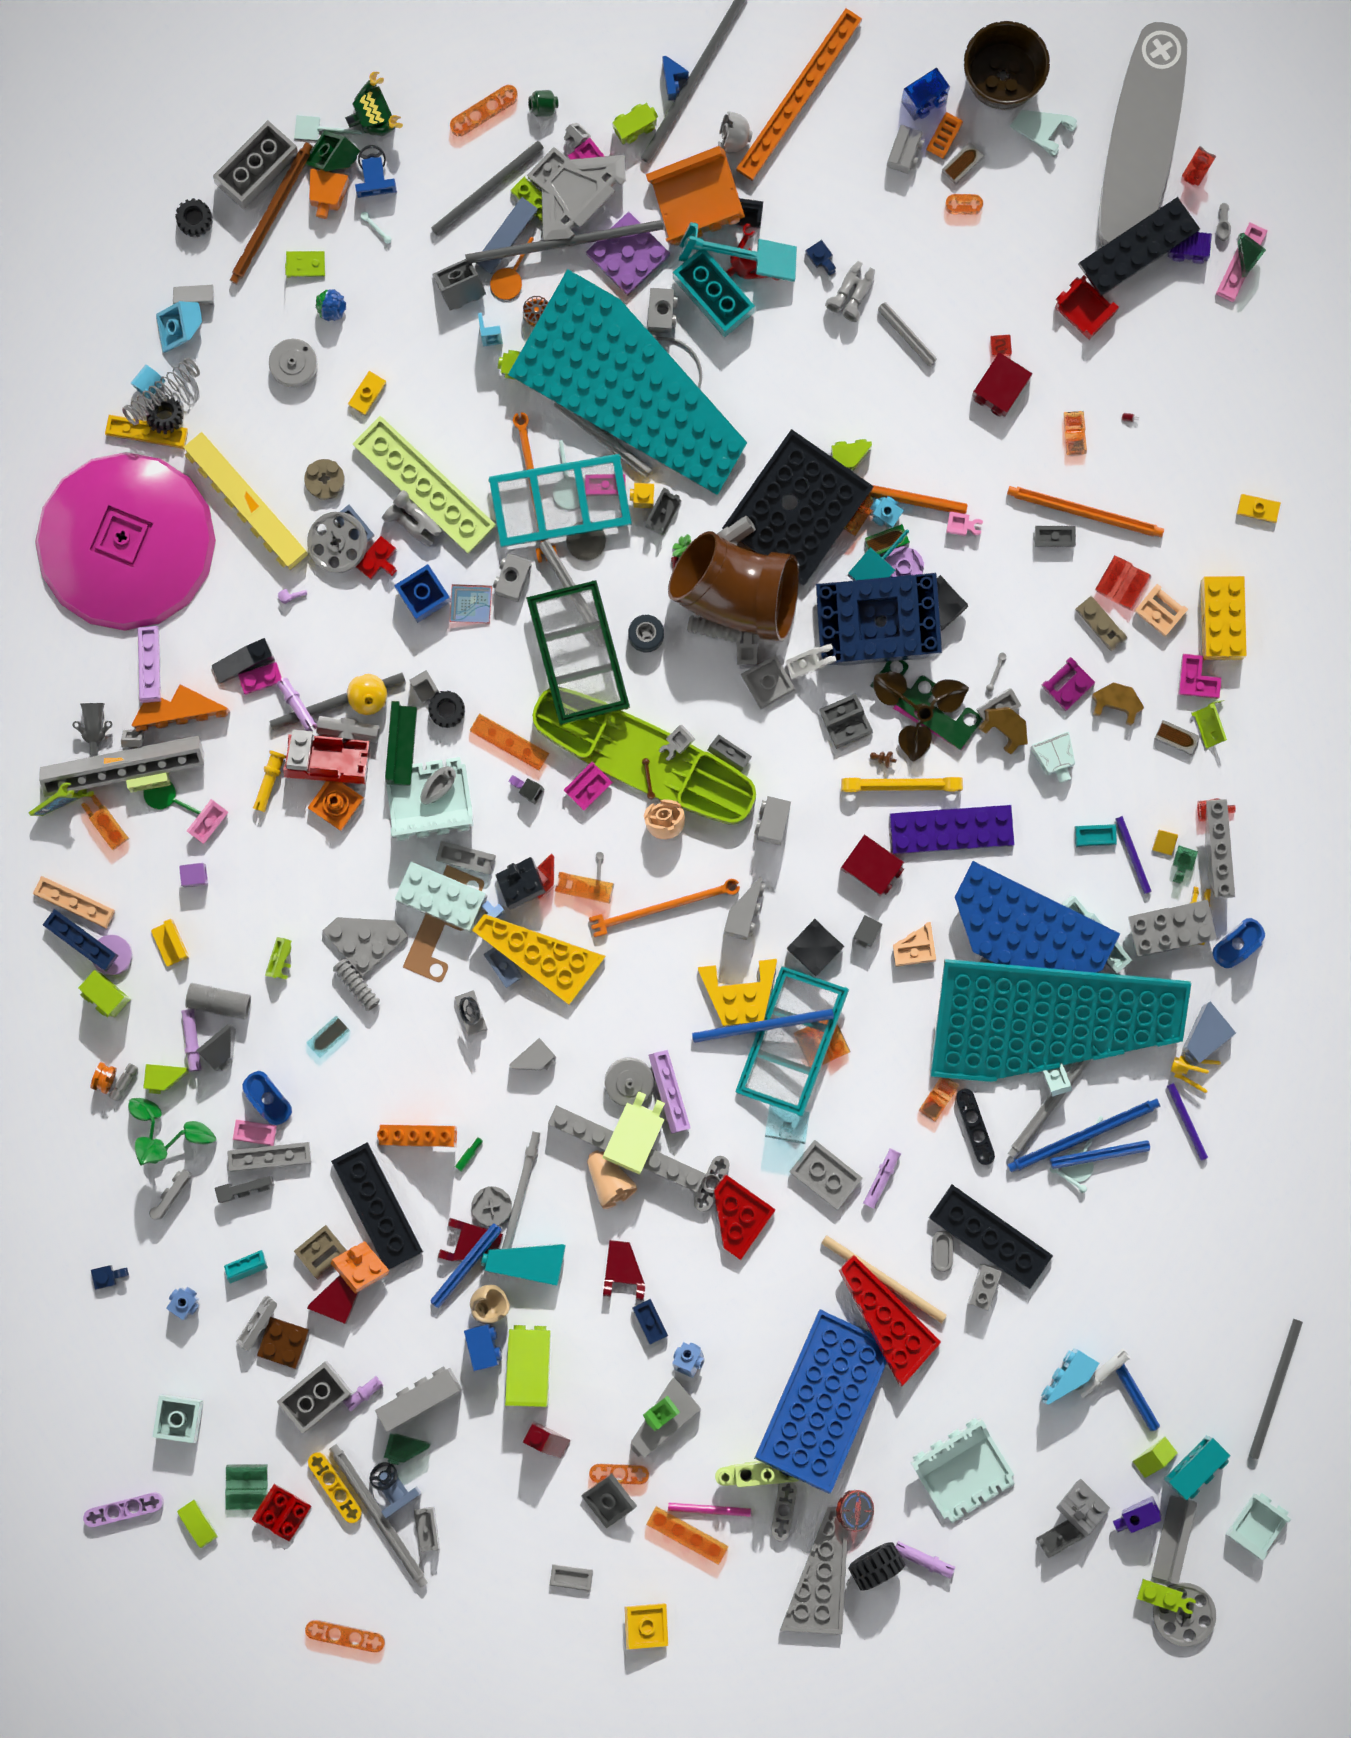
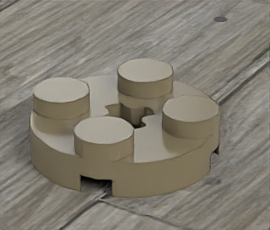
(316, 487)

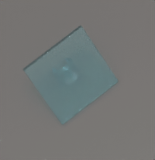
(786, 1125)

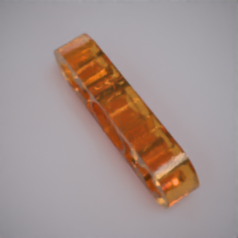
(634, 1480)

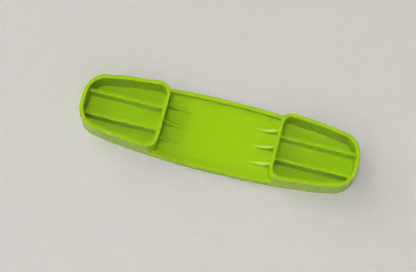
(621, 742)

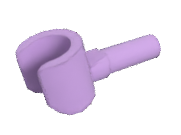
(285, 597)

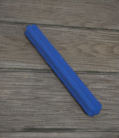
(1100, 1154)
(466, 1265)

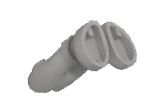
(862, 286)
(415, 529)

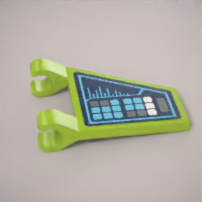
(59, 800)

